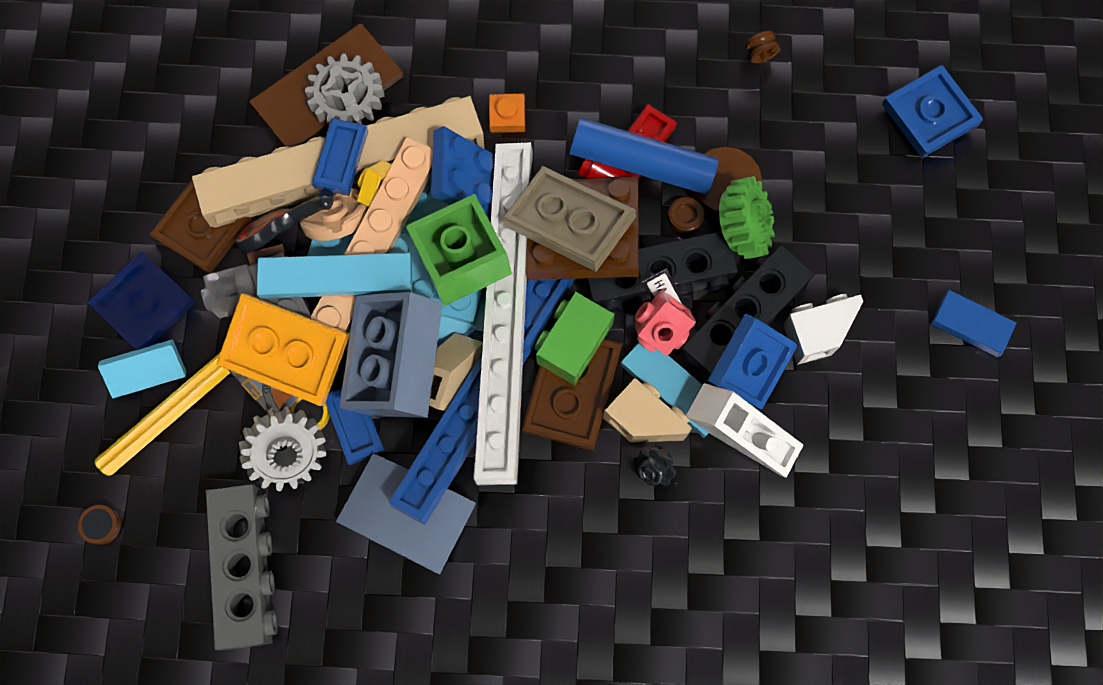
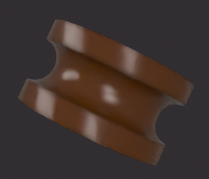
(762, 47)

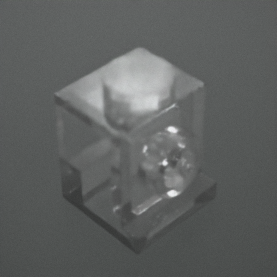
(222, 284)

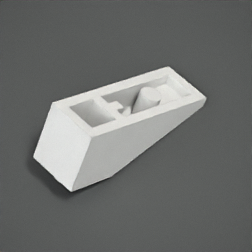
(744, 428)

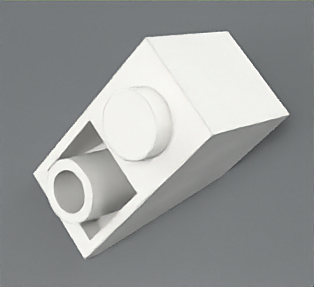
(822, 328)

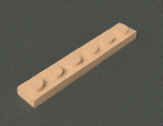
(382, 222)

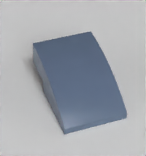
(373, 517)

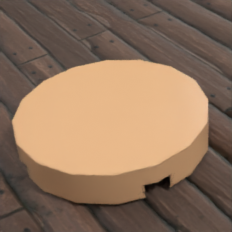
(338, 221)

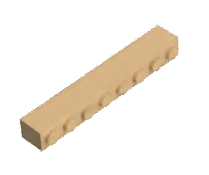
(287, 173)

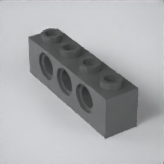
(224, 509)

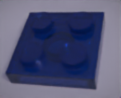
(141, 302)

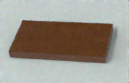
(285, 102)

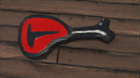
(271, 224)

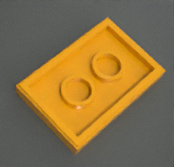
(283, 349)

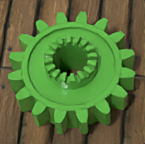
(746, 218)

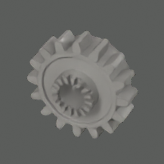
(284, 466)

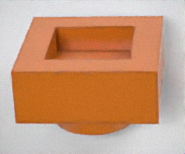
(507, 113)

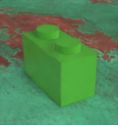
(574, 337)

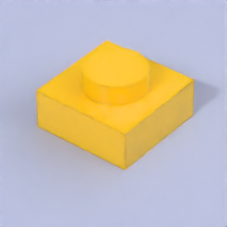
(371, 180)

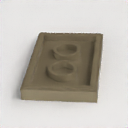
(569, 218)

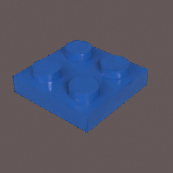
(932, 111)
(461, 169)
(753, 361)

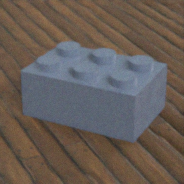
(391, 355)

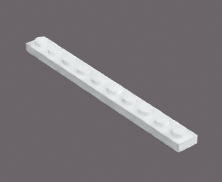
(504, 330)

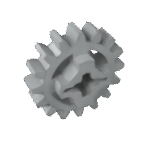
(327, 88)

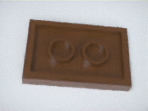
(570, 411)

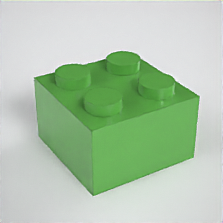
(459, 249)

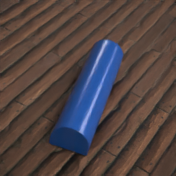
(644, 156)

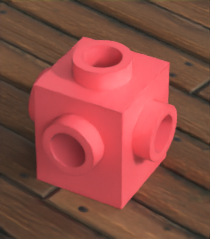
(663, 323)

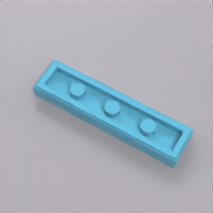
(334, 275)

